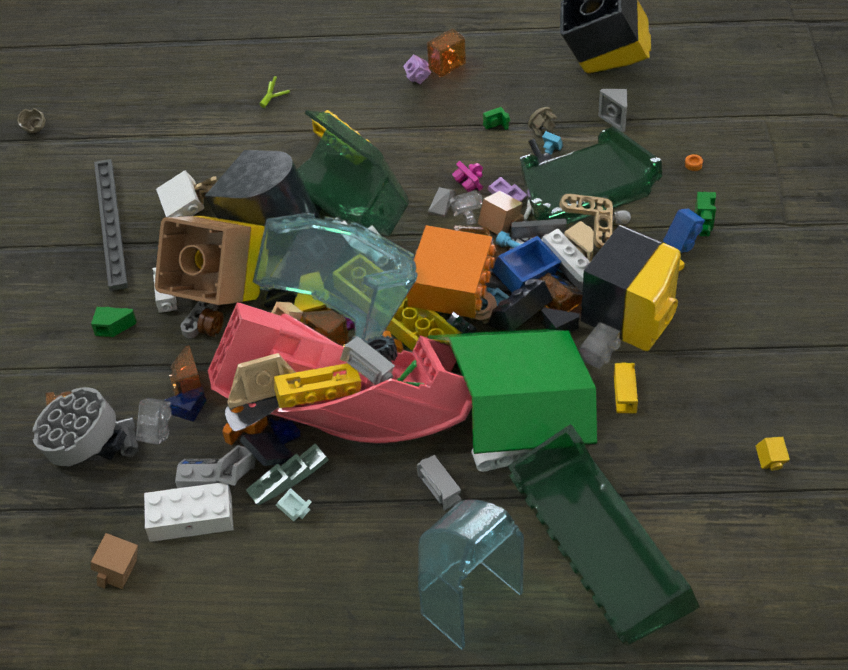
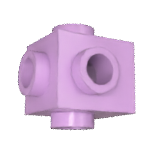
(416, 69)

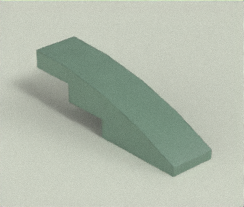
(286, 476)

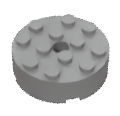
(74, 427)

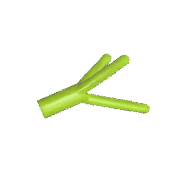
(269, 95)

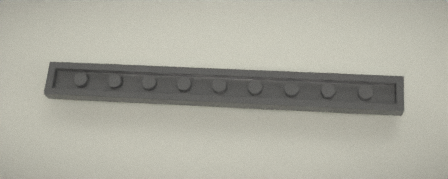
(110, 225)

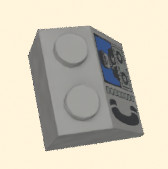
(196, 472)

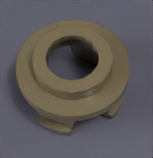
(540, 118)

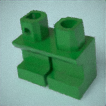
(706, 209)

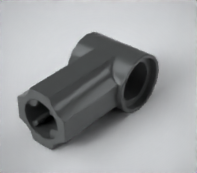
(130, 444)

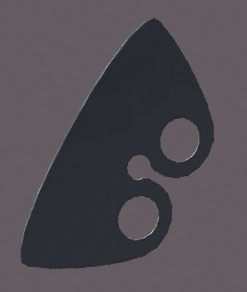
(250, 415)

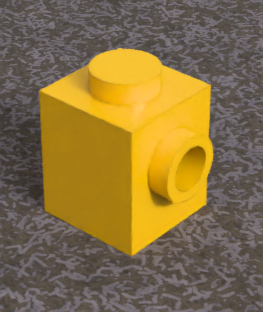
(772, 453)

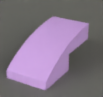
(513, 191)

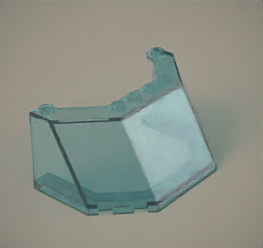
(338, 265)

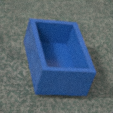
(525, 262)

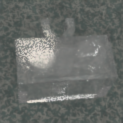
(466, 204)
(600, 345)
(153, 421)

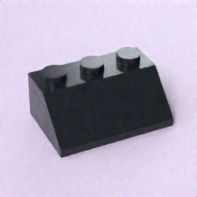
(520, 305)

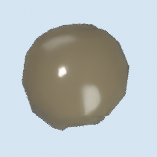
(31, 120)

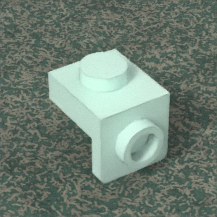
(293, 505)

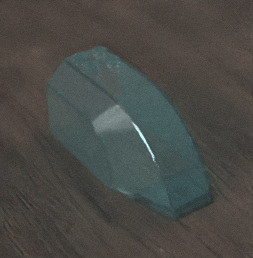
(453, 547)

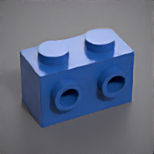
(684, 230)

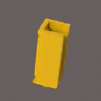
(625, 388)

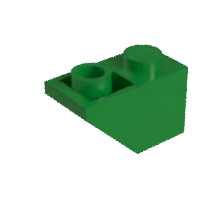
(112, 321)

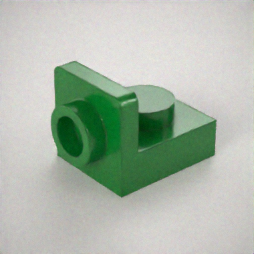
(496, 117)

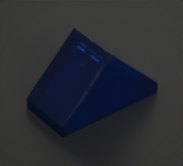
(187, 404)

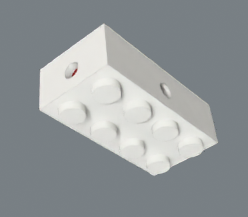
(188, 511)

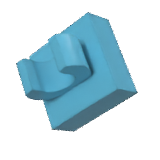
(551, 142)

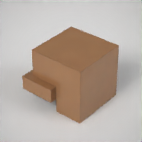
(499, 211)
(114, 561)

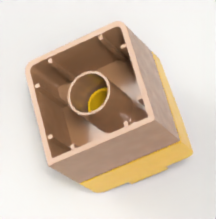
(208, 259)

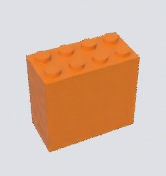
(452, 271)

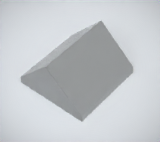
(613, 107)

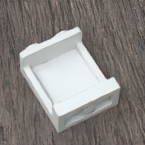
(179, 196)

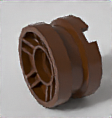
(210, 322)

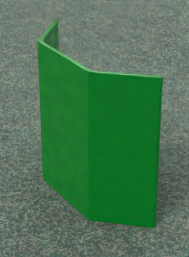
(524, 387)

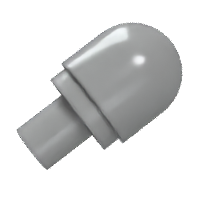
(621, 217)

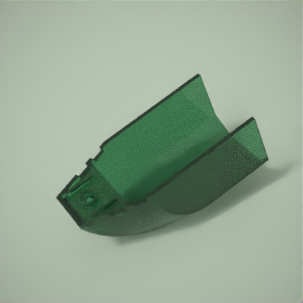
(352, 178)

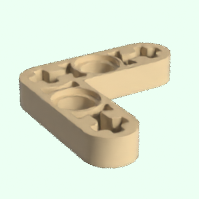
(598, 213)

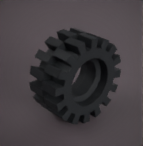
(384, 346)

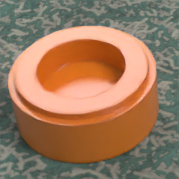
(693, 162)

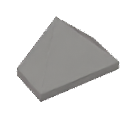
(441, 202)

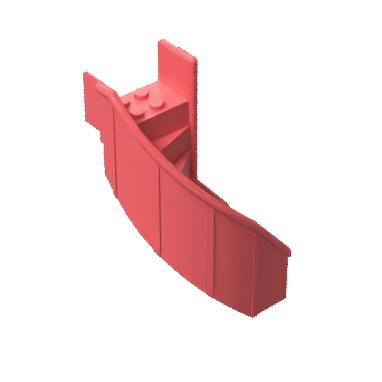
(376, 413)

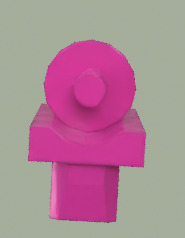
(471, 174)

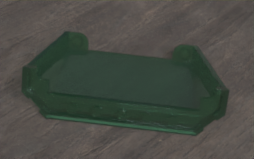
(609, 170)

